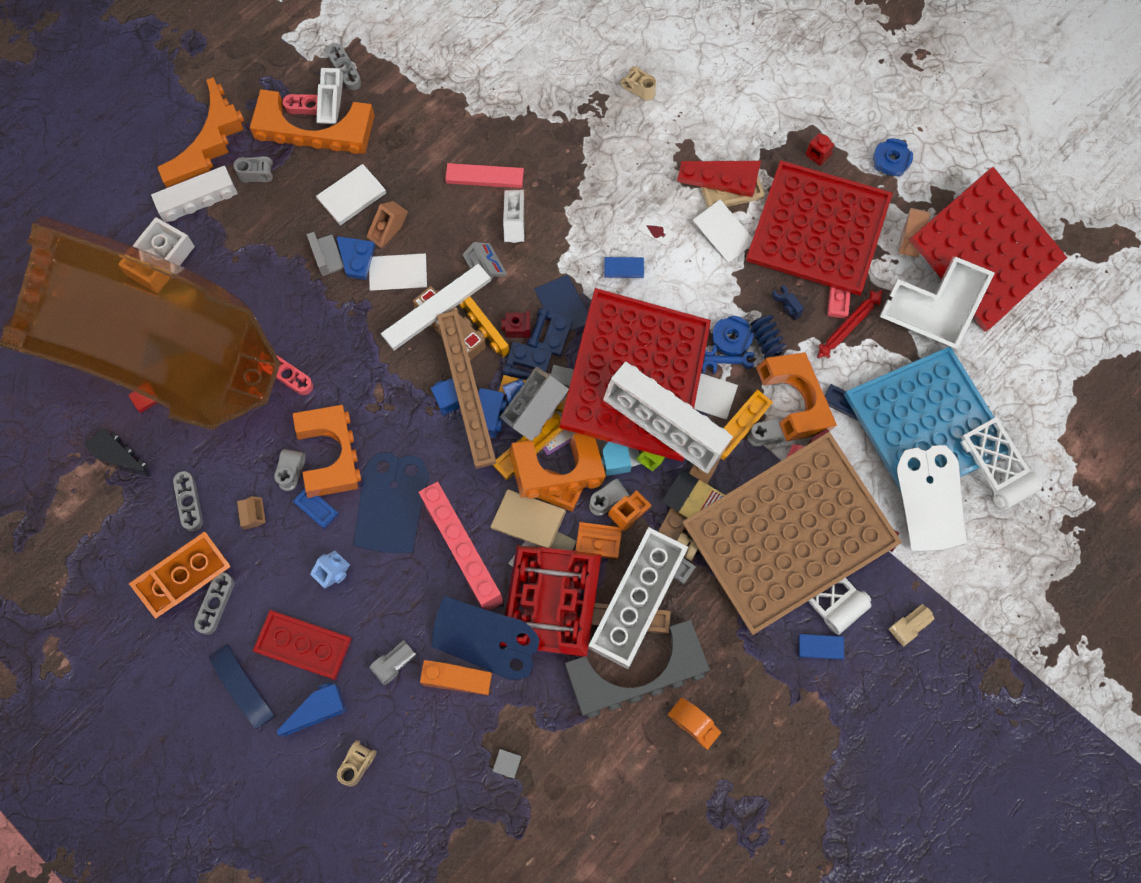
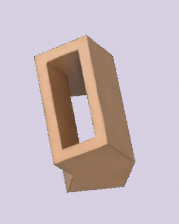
(251, 512)

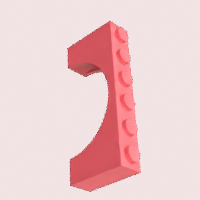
(461, 547)

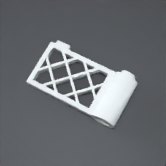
(1011, 489)
(845, 610)

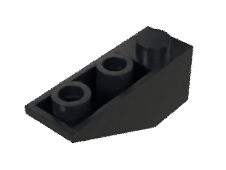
(110, 452)

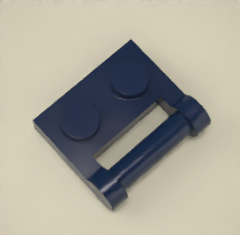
(556, 333)
(526, 357)

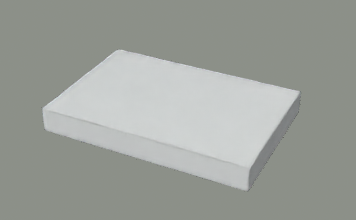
(351, 194)

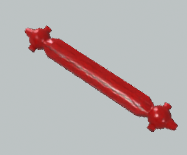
(849, 324)

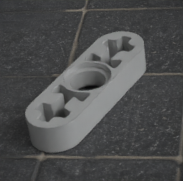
(344, 59)
(184, 516)
(226, 590)

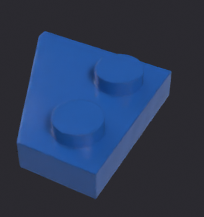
(356, 256)

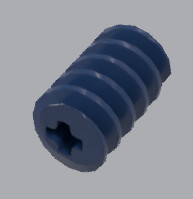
(767, 337)

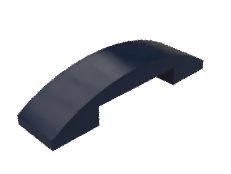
(241, 687)

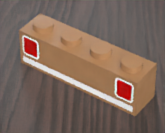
(473, 339)

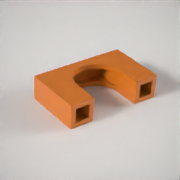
(798, 372)
(342, 474)
(535, 481)

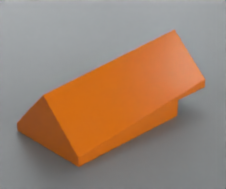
(179, 575)

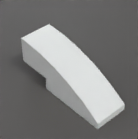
(329, 95)

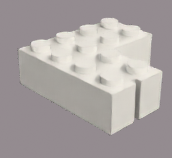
(945, 313)

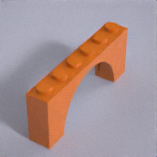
(347, 135)

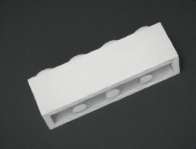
(194, 194)

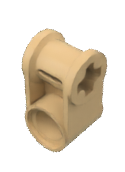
(639, 83)
(356, 762)

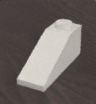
(513, 216)

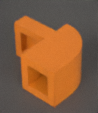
(629, 510)
(694, 722)

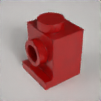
(823, 145)

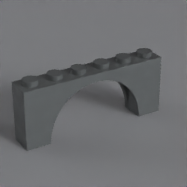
(597, 694)

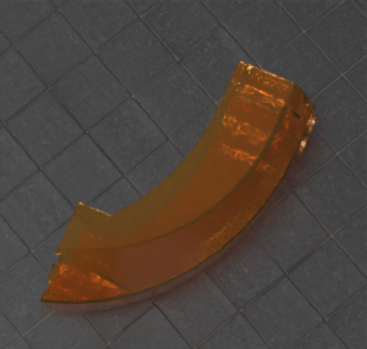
(140, 325)

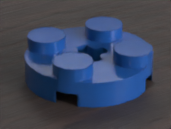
(886, 164)
(736, 346)

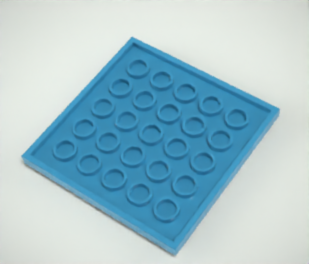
(923, 408)

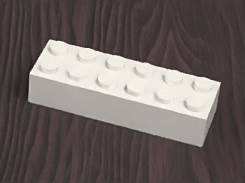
(667, 417)
(638, 598)

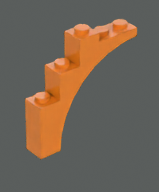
(210, 142)

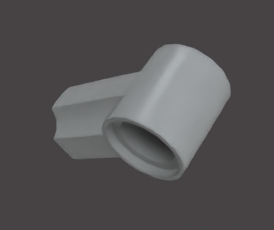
(388, 666)

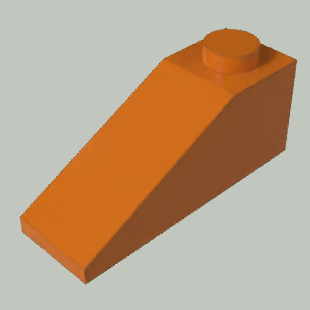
(455, 678)

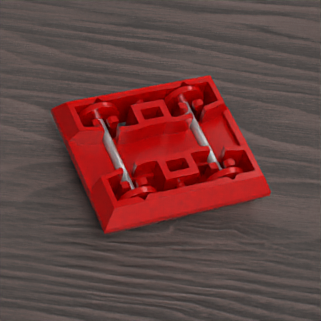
(554, 597)

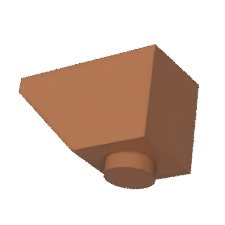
(915, 221)
(386, 223)

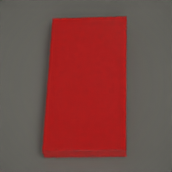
(302, 645)

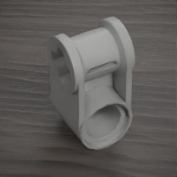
(255, 169)
(770, 432)
(289, 465)
(608, 496)

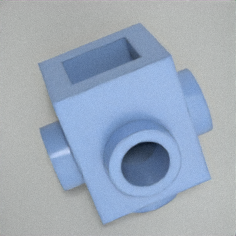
(330, 569)

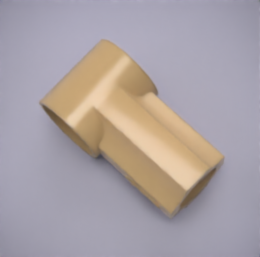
(908, 627)

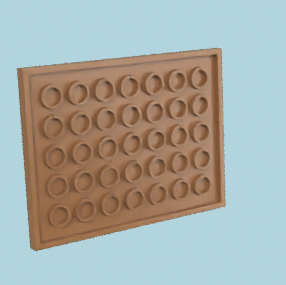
(791, 533)

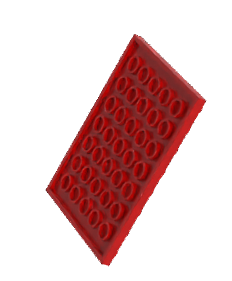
(645, 335)

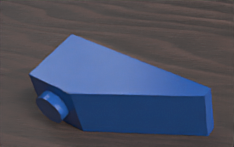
(318, 707)

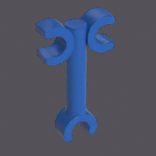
(711, 360)

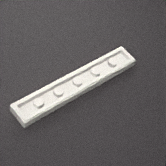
(438, 304)

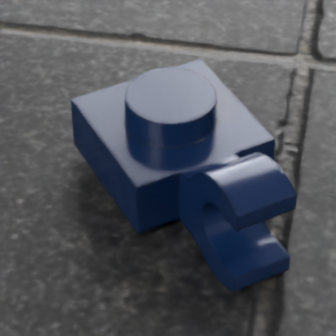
(791, 305)

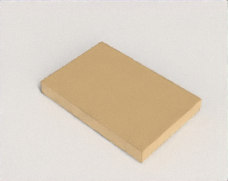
(729, 199)
(528, 519)

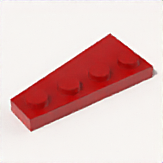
(725, 176)

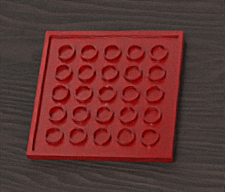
(819, 227)
(994, 232)

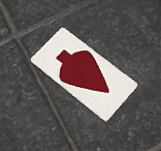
(655, 230)

